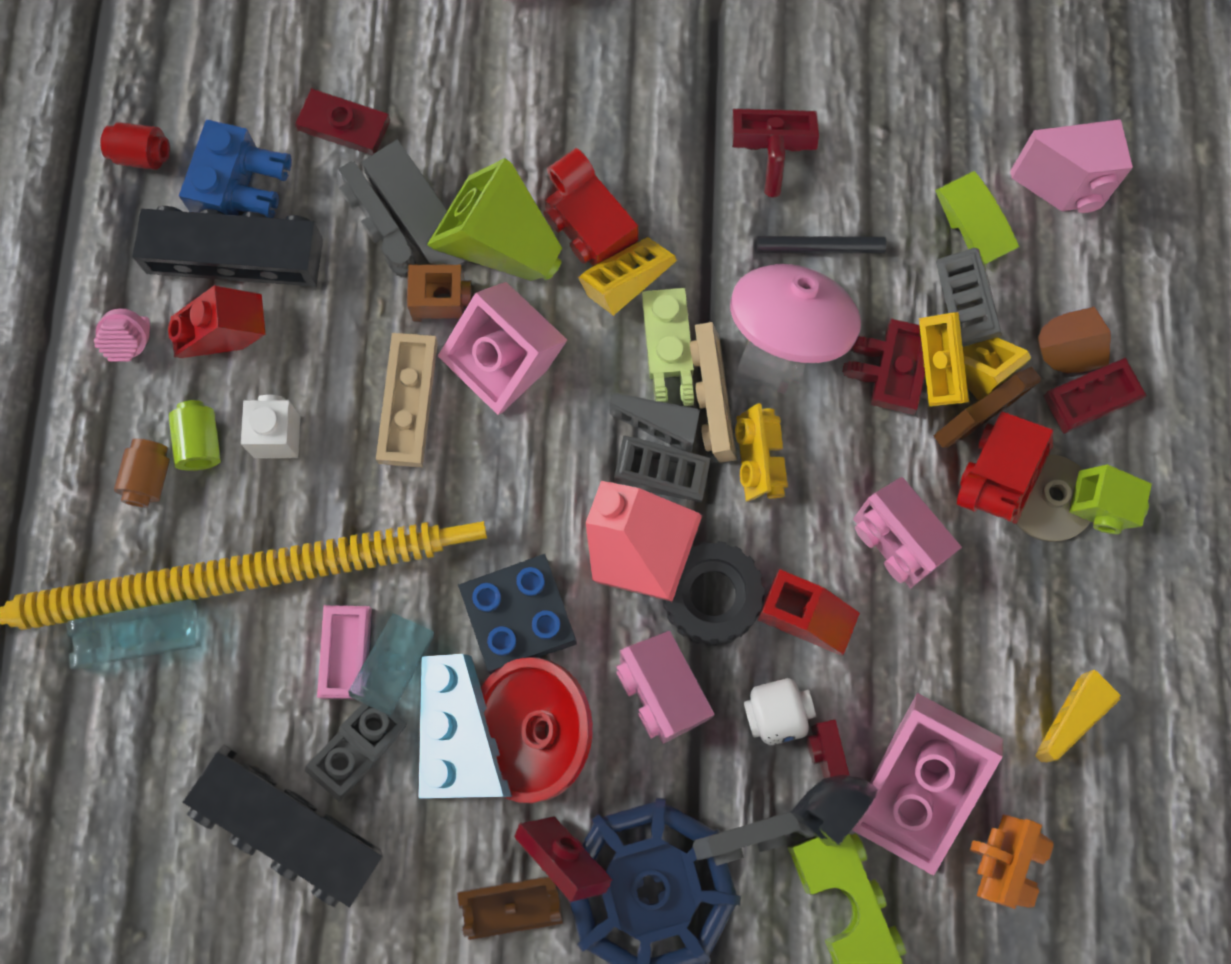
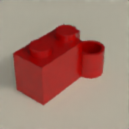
(587, 211)

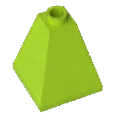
(499, 226)

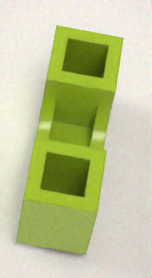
(840, 867)

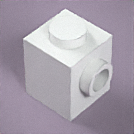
(270, 427)

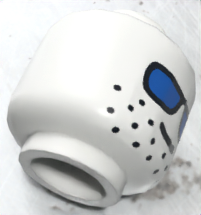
(779, 711)

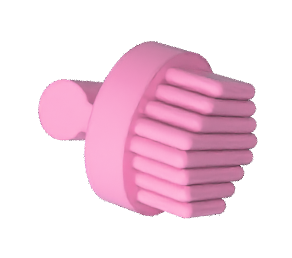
(122, 335)

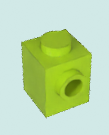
(1110, 499)

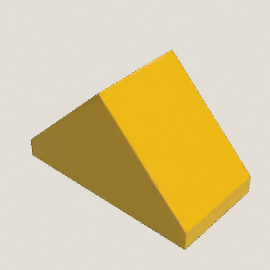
(992, 364)

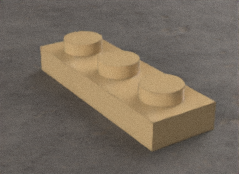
(713, 393)
(407, 400)

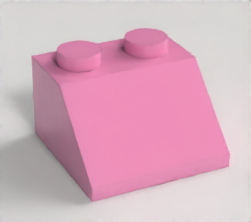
(1074, 164)
(501, 346)

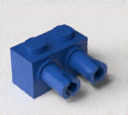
(223, 169)

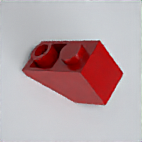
(217, 323)
(808, 612)

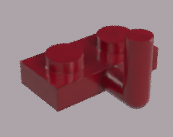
(776, 132)

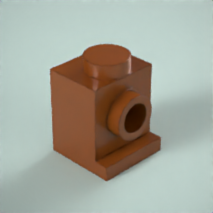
(428, 282)

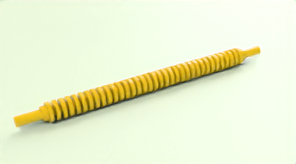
(201, 580)

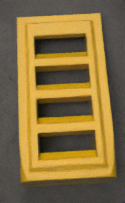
(616, 280)
(1082, 709)

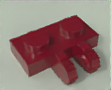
(900, 368)

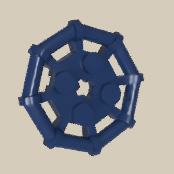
(676, 903)

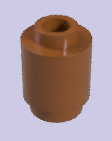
(142, 473)

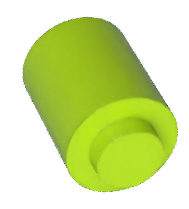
(194, 436)

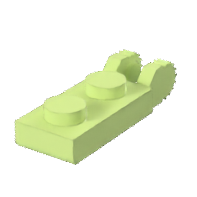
(668, 341)

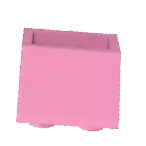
(904, 532)
(664, 687)

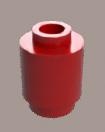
(135, 145)

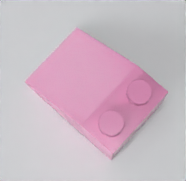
(929, 783)

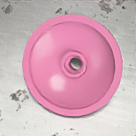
(795, 313)

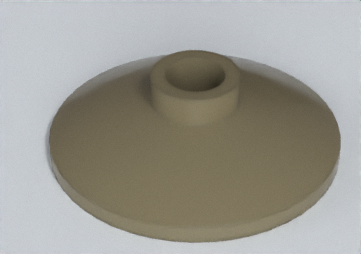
(1046, 517)

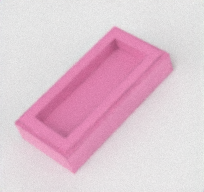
(343, 649)

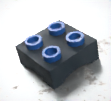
(517, 613)

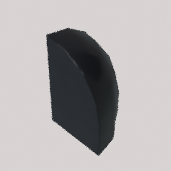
(835, 807)

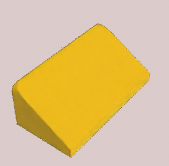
(943, 359)

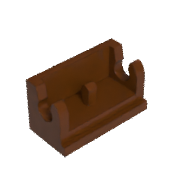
(510, 907)

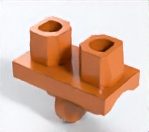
(1007, 861)

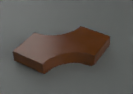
(987, 408)

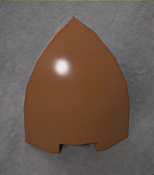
(1076, 341)

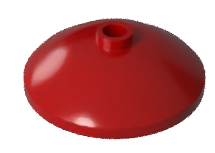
(519, 705)

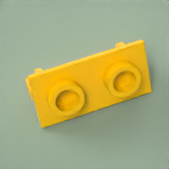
(756, 434)

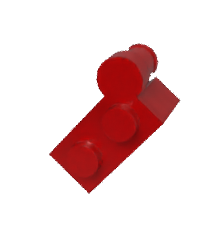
(1006, 468)

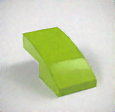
(978, 216)

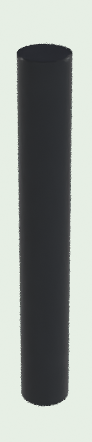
(821, 244)

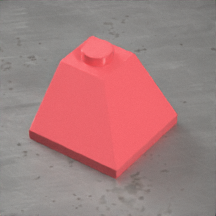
(639, 540)

